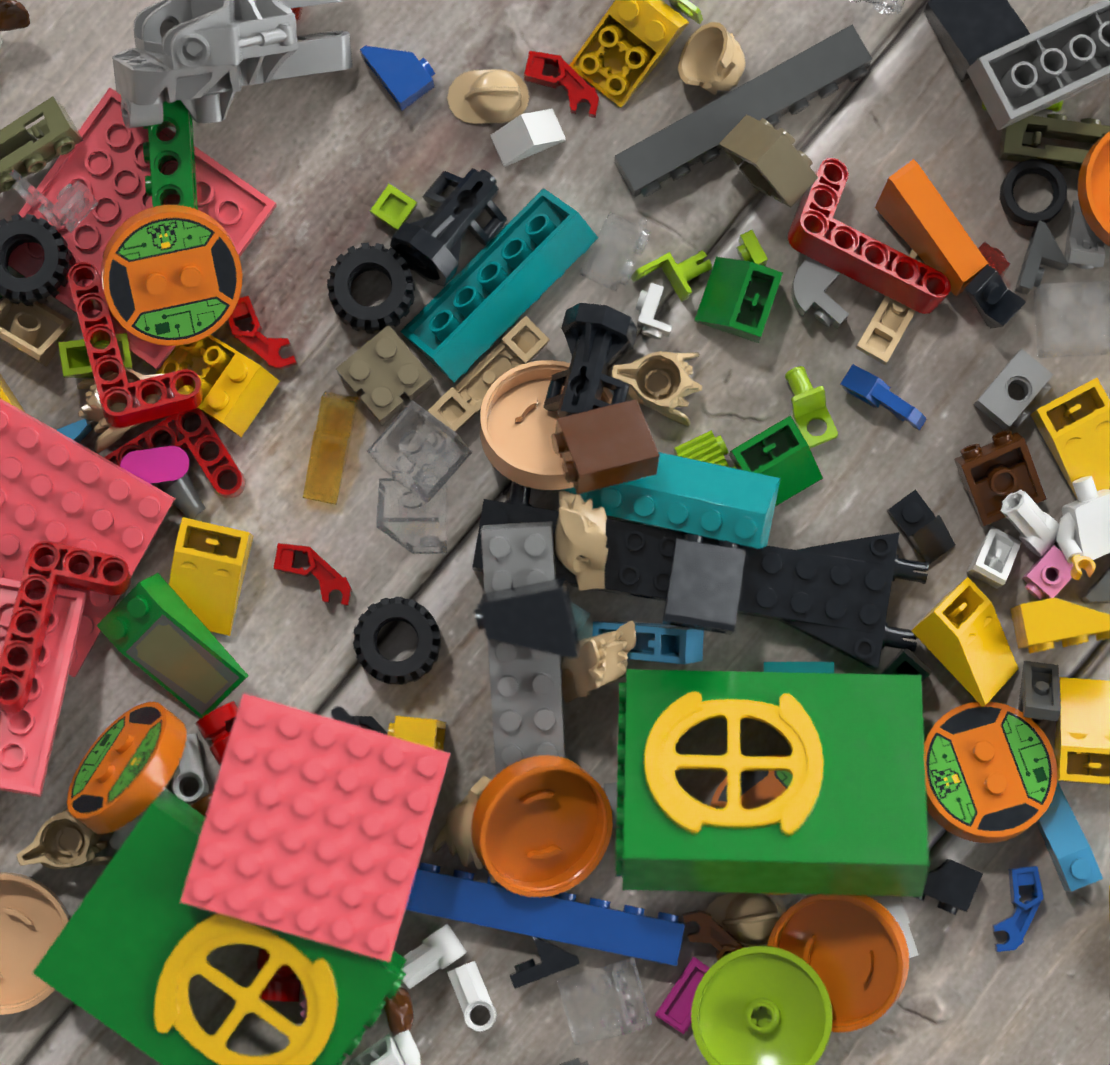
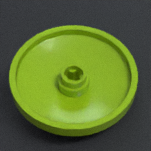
(761, 1010)

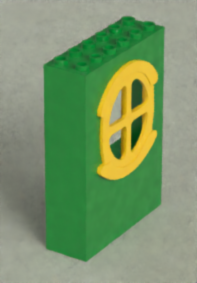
(839, 828)
(138, 946)

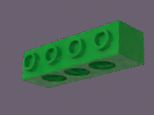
(177, 149)

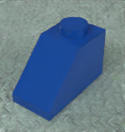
(400, 73)

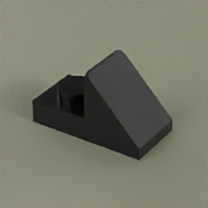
(993, 298)
(921, 527)
(553, 961)

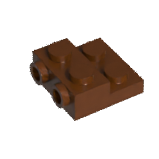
(996, 471)

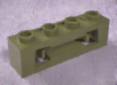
(1054, 126)
(24, 152)

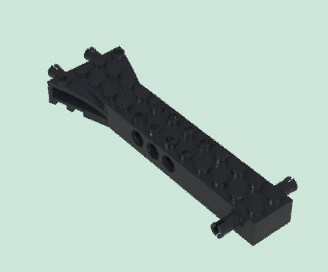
(823, 591)

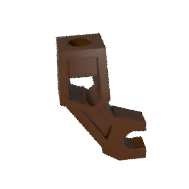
(711, 932)

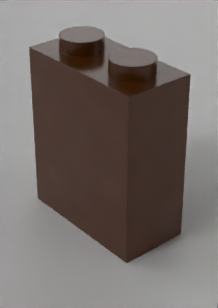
(605, 446)

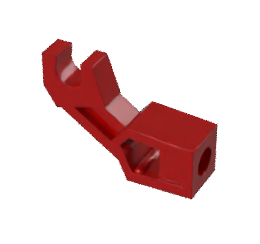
(568, 78)
(266, 348)
(328, 577)

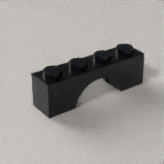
(952, 886)

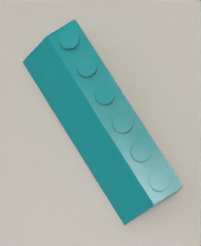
(499, 284)
(696, 500)

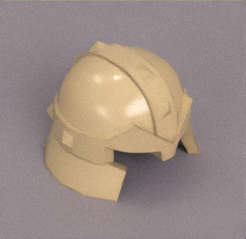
(712, 59)

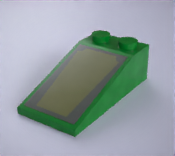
(172, 646)

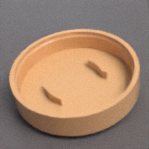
(519, 429)
(28, 927)

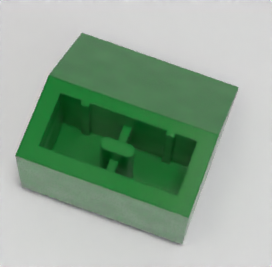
(738, 297)
(780, 454)

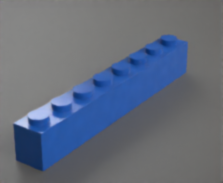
(547, 917)

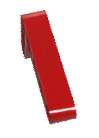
(857, 254)
(110, 360)
(195, 442)
(40, 610)

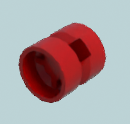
(218, 728)
(282, 985)

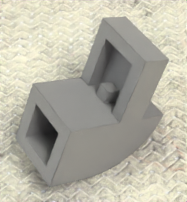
(1082, 244)
(809, 291)

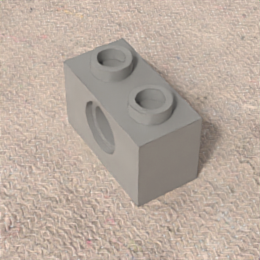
(1022, 371)

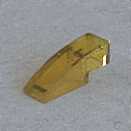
(330, 447)

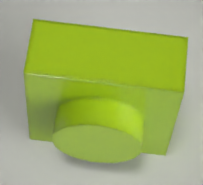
(393, 207)
(751, 249)

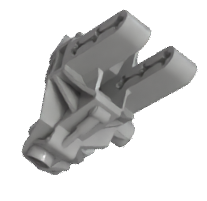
(214, 48)

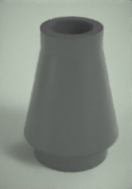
(186, 496)

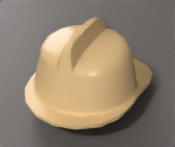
(488, 96)
(746, 916)

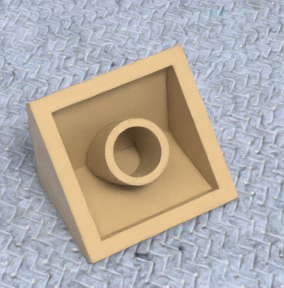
(33, 329)

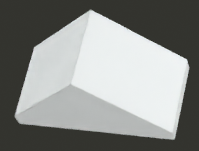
(527, 136)
(994, 558)

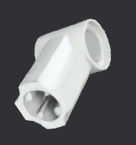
(1036, 527)
(190, 767)
(436, 952)
(472, 992)

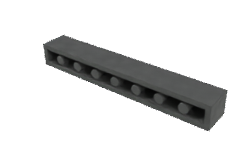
(767, 97)

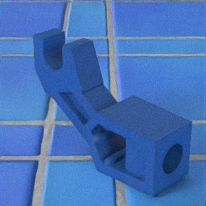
(876, 392)
(1023, 914)

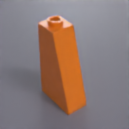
(929, 226)

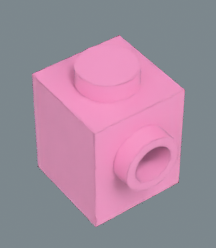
(1048, 575)

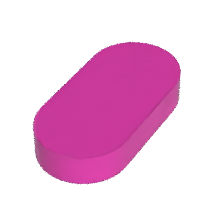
(157, 464)

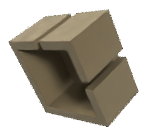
(770, 159)
(385, 372)

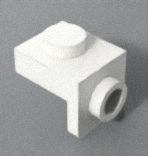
(648, 304)

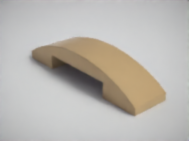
(886, 327)
(466, 398)

